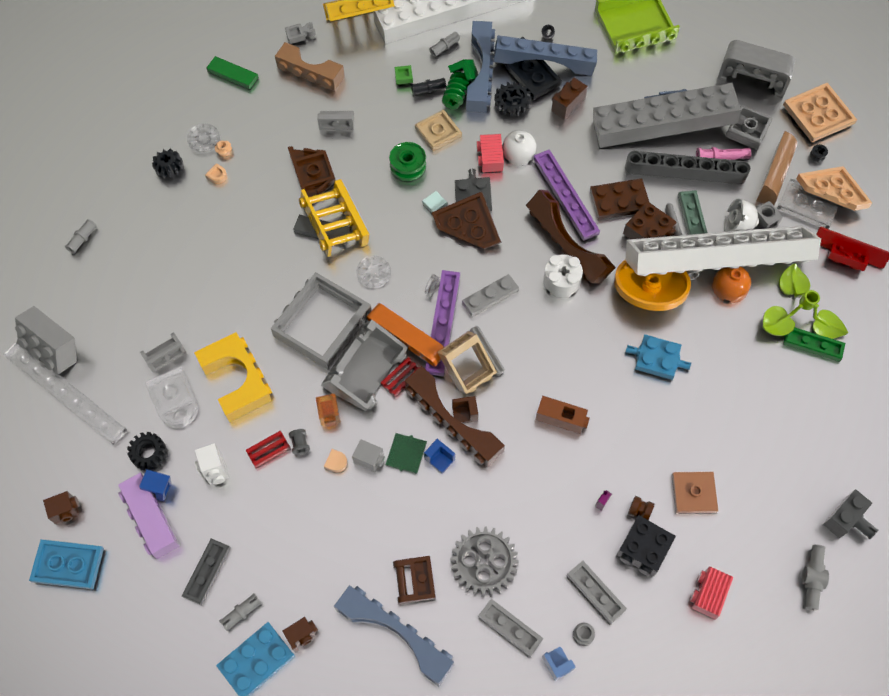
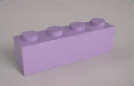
(148, 516)

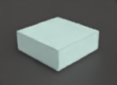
(434, 202)

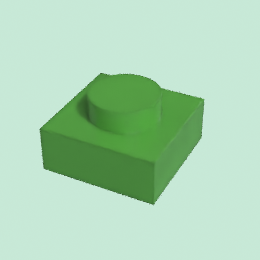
(403, 74)

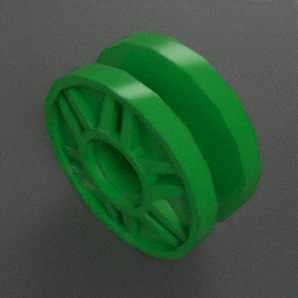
(407, 161)

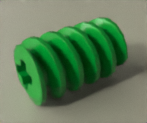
(455, 90)

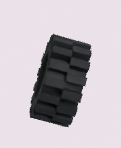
(154, 459)

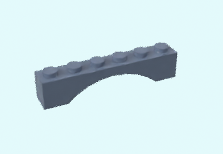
(512, 50)
(478, 90)
(358, 608)

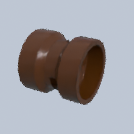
(641, 508)

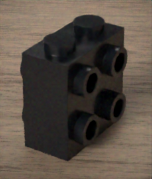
(645, 546)

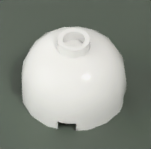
(519, 147)
(742, 216)

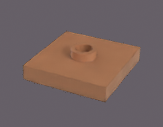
(694, 492)

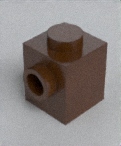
(61, 507)

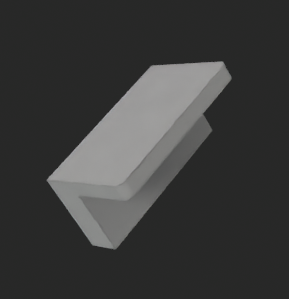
(336, 120)

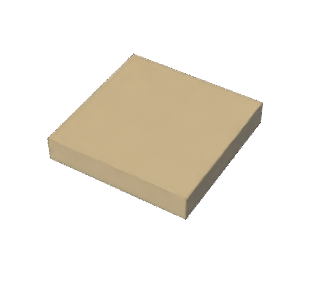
(438, 130)

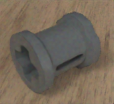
(299, 441)

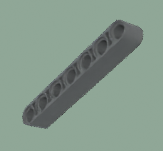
(687, 167)

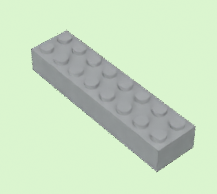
(666, 115)

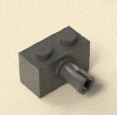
(850, 515)

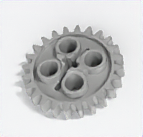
(469, 573)

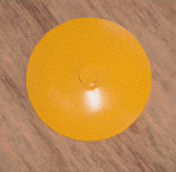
(652, 291)

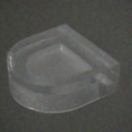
(432, 285)

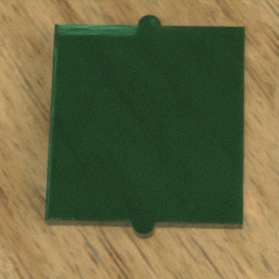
(406, 453)

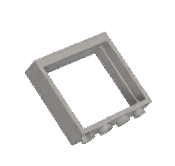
(300, 299)

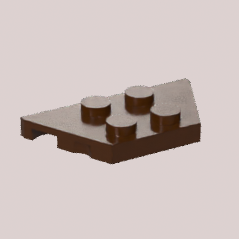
(312, 170)

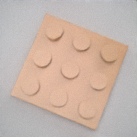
(819, 112)

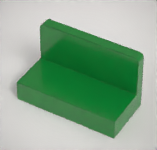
(467, 66)

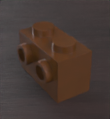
(569, 98)

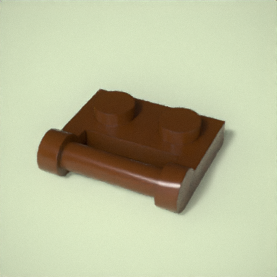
(421, 580)

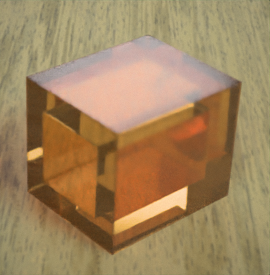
(328, 410)

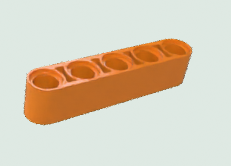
(411, 336)

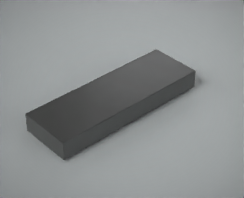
(304, 227)
(206, 571)

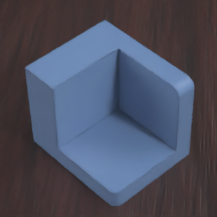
(558, 663)

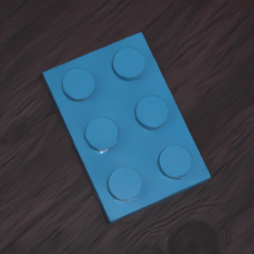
(66, 564)
(255, 660)

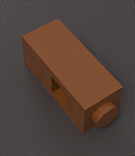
(562, 415)

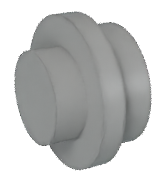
(584, 633)

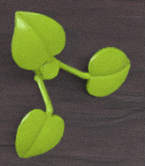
(779, 323)

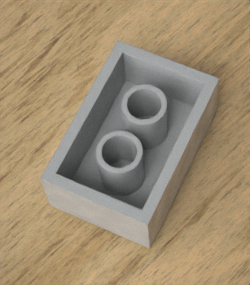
(45, 340)

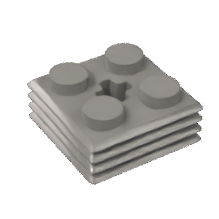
(750, 128)

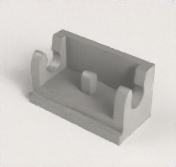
(163, 353)

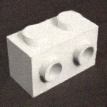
(211, 464)

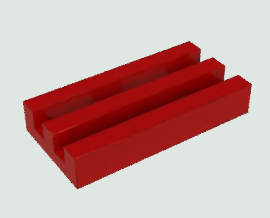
(412, 366)
(265, 442)

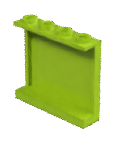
(635, 23)

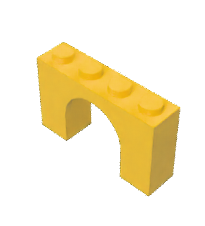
(232, 352)

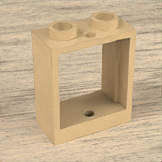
(456, 348)

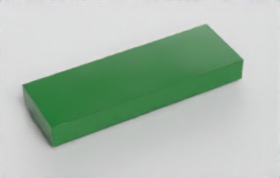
(232, 72)
(815, 344)

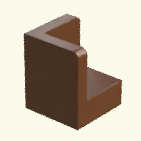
(465, 409)

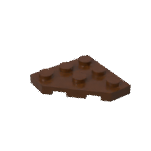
(469, 221)

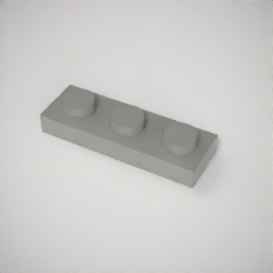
(490, 295)
(596, 592)
(510, 627)

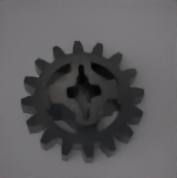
(514, 98)

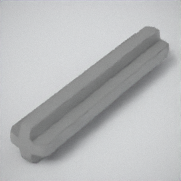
(494, 359)

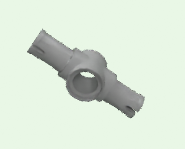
(815, 577)

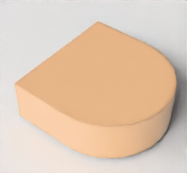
(216, 174)
(336, 461)

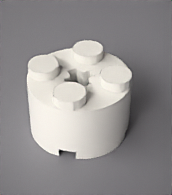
(563, 275)

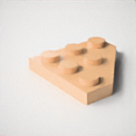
(835, 186)

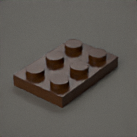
(618, 198)

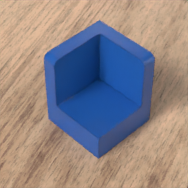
(439, 456)
(156, 483)

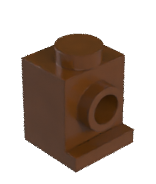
(300, 633)

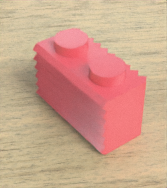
(491, 153)
(711, 592)

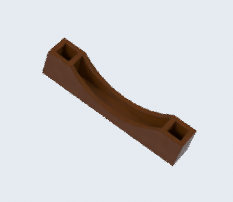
(547, 211)
(481, 444)

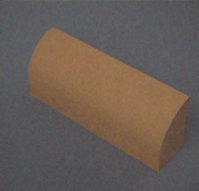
(778, 169)

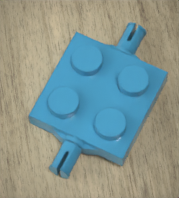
(658, 357)

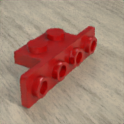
(851, 251)

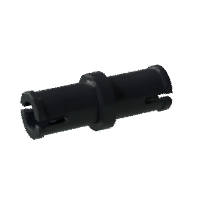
(428, 86)

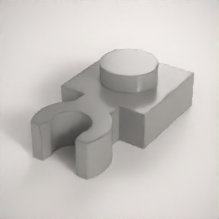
(297, 33)

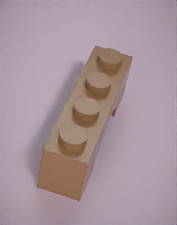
(326, 74)

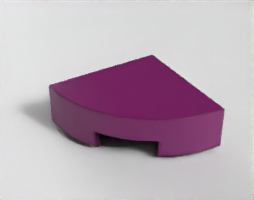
(603, 499)

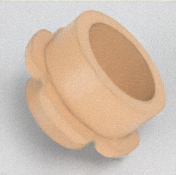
(226, 150)

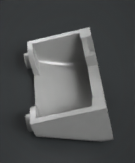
(758, 63)
(364, 365)

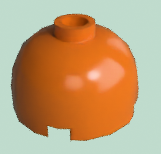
(731, 284)

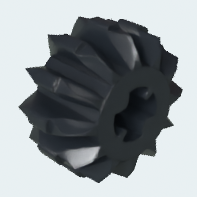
(167, 163)

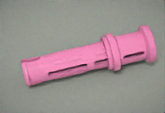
(729, 154)

